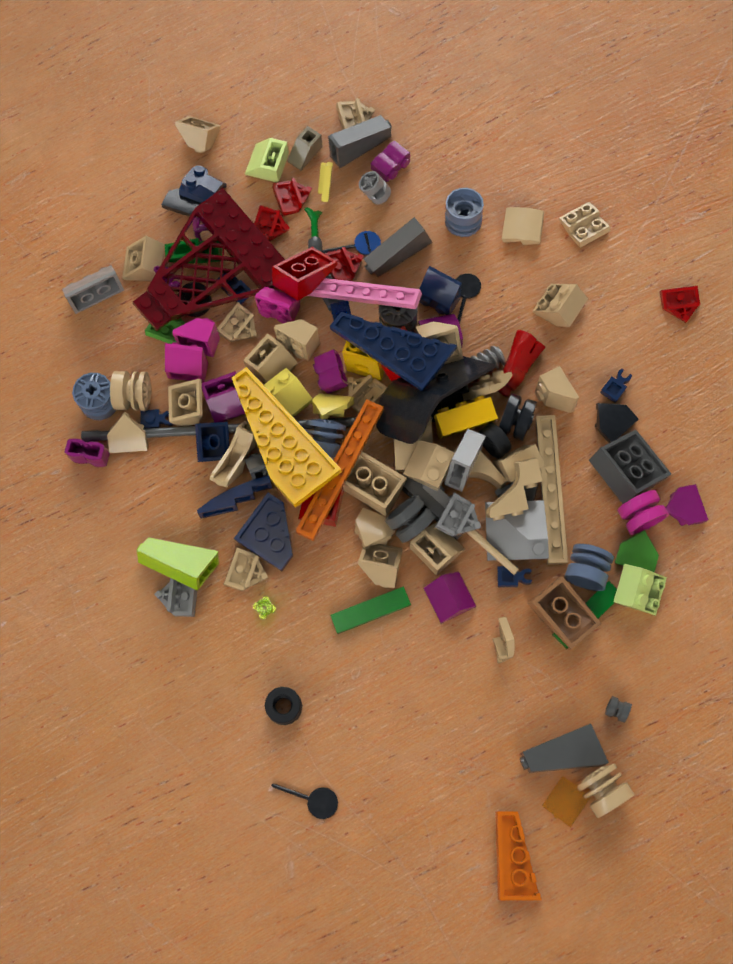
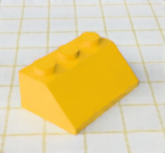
(464, 417)

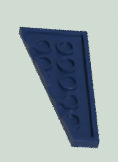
(399, 350)

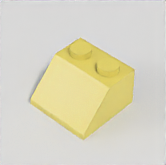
(289, 392)

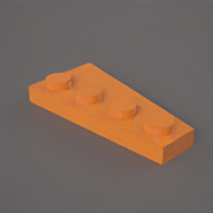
(514, 867)

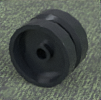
(518, 417)

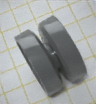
(410, 518)

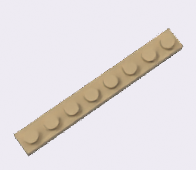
(551, 489)

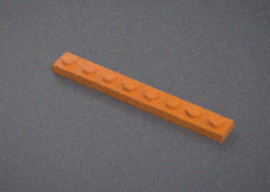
(345, 459)

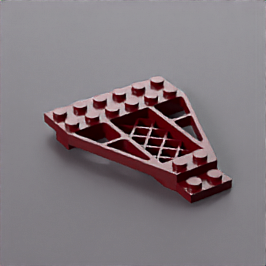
(237, 236)

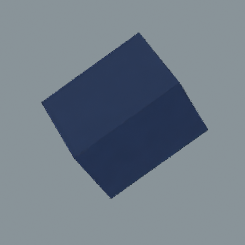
(211, 441)

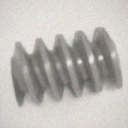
(493, 356)

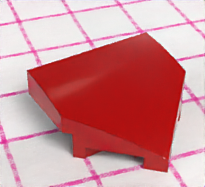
(290, 196)
(270, 222)
(347, 264)
(680, 301)

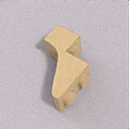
(233, 460)
(514, 499)

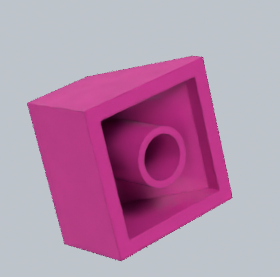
(199, 332)

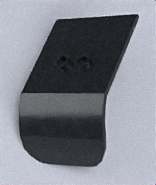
(409, 409)

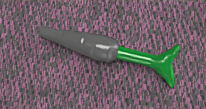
(314, 241)

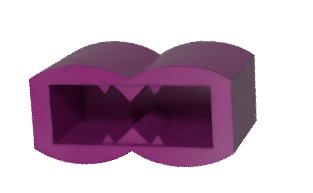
(391, 161)
(330, 371)
(89, 452)

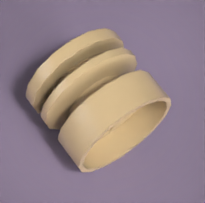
(130, 390)
(605, 790)

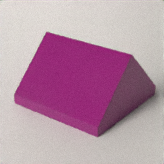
(449, 596)

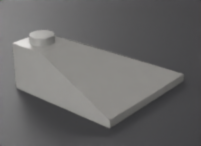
(519, 535)

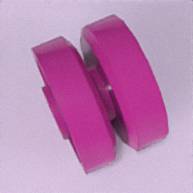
(643, 512)

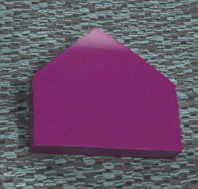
(687, 506)

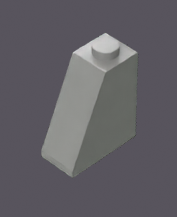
(464, 460)

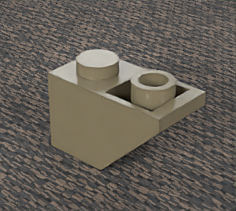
(305, 148)

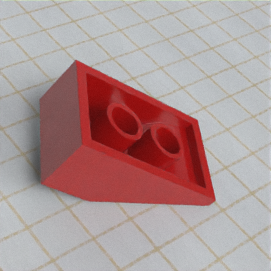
(302, 272)

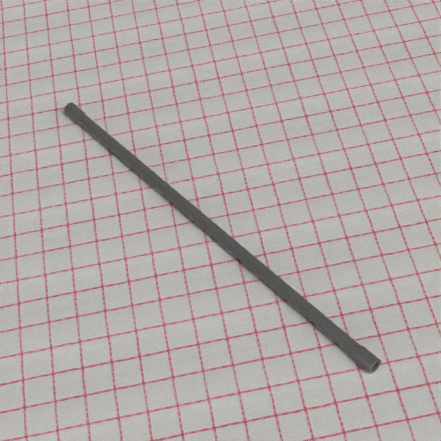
(96, 436)

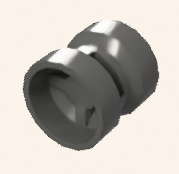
(623, 709)

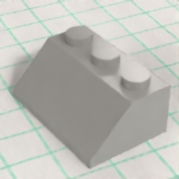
(93, 289)

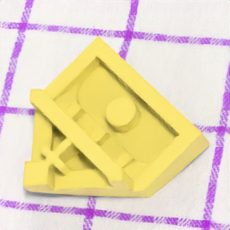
(325, 180)
(331, 405)

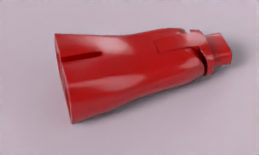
(522, 356)

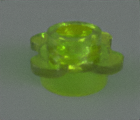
(265, 601)

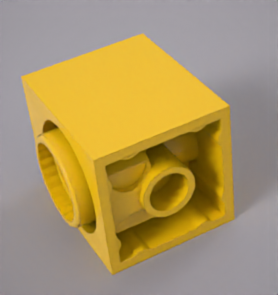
(361, 363)

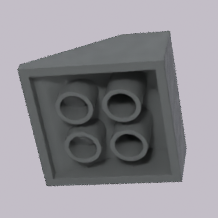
(629, 466)

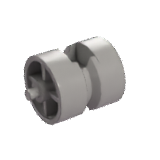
(374, 187)

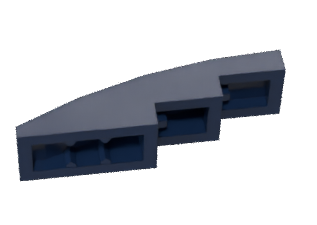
(228, 500)

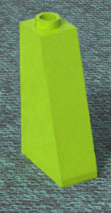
(178, 561)

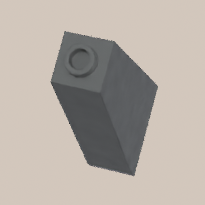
(358, 139)
(397, 248)
(565, 752)

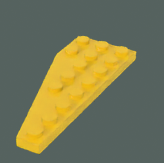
(288, 451)

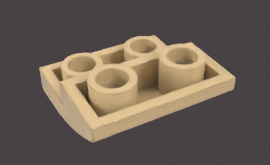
(584, 224)
(523, 225)
(487, 385)

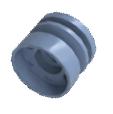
(464, 212)
(93, 396)
(326, 434)
(589, 567)

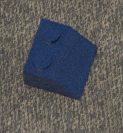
(440, 291)

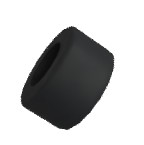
(277, 694)

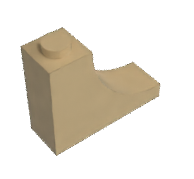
(486, 471)

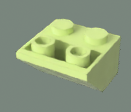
(268, 160)
(640, 589)

